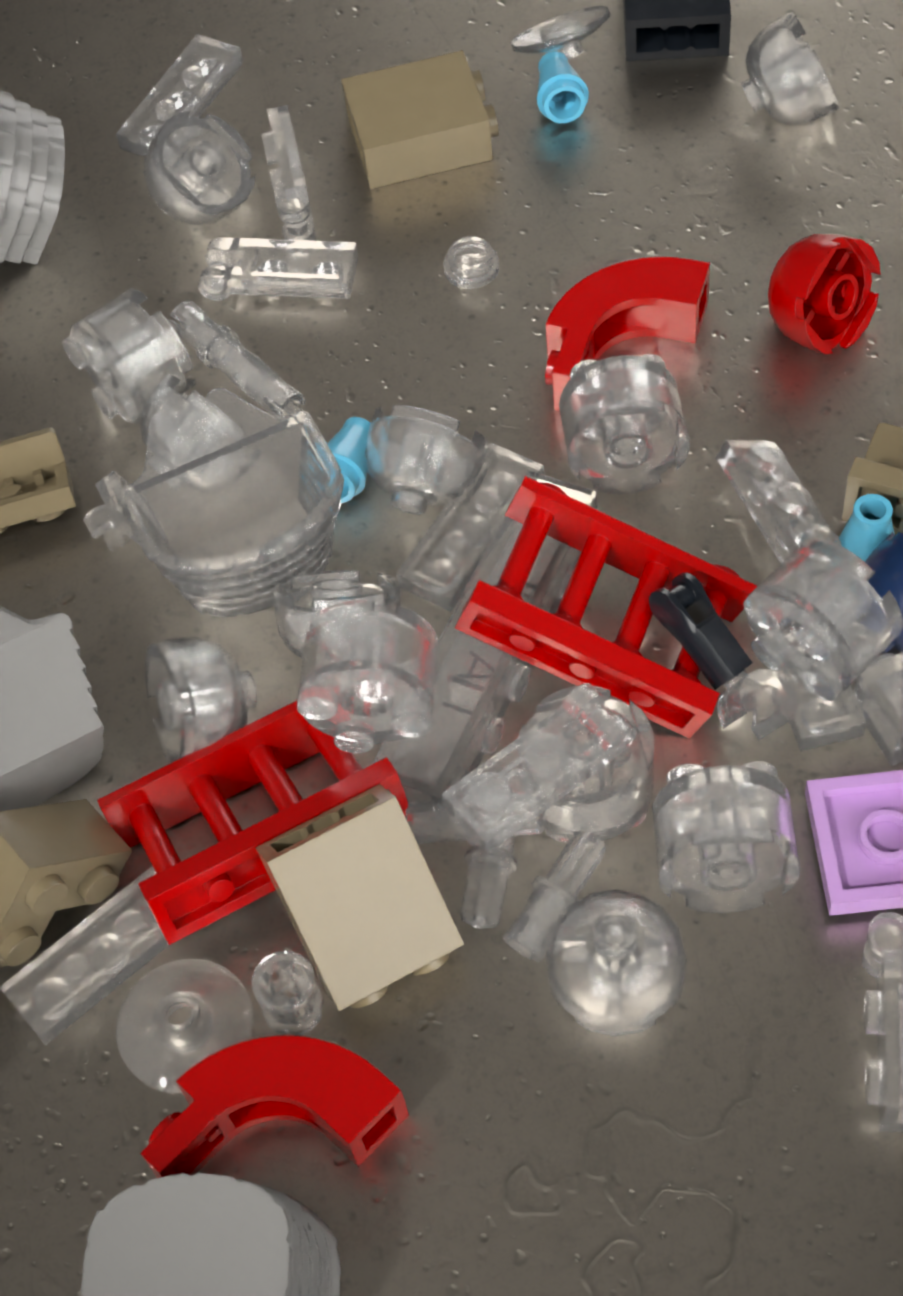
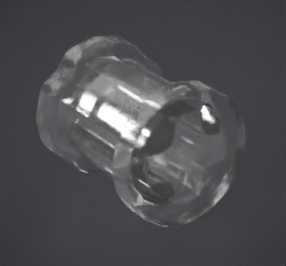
(299, 978)

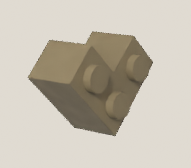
(49, 863)

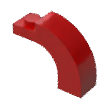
(622, 303)
(275, 1081)

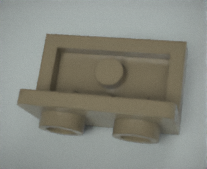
(33, 479)

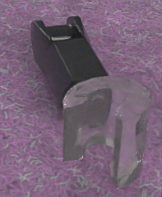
(718, 655)

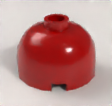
(823, 291)

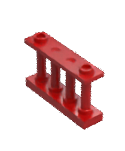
(558, 639)
(230, 873)

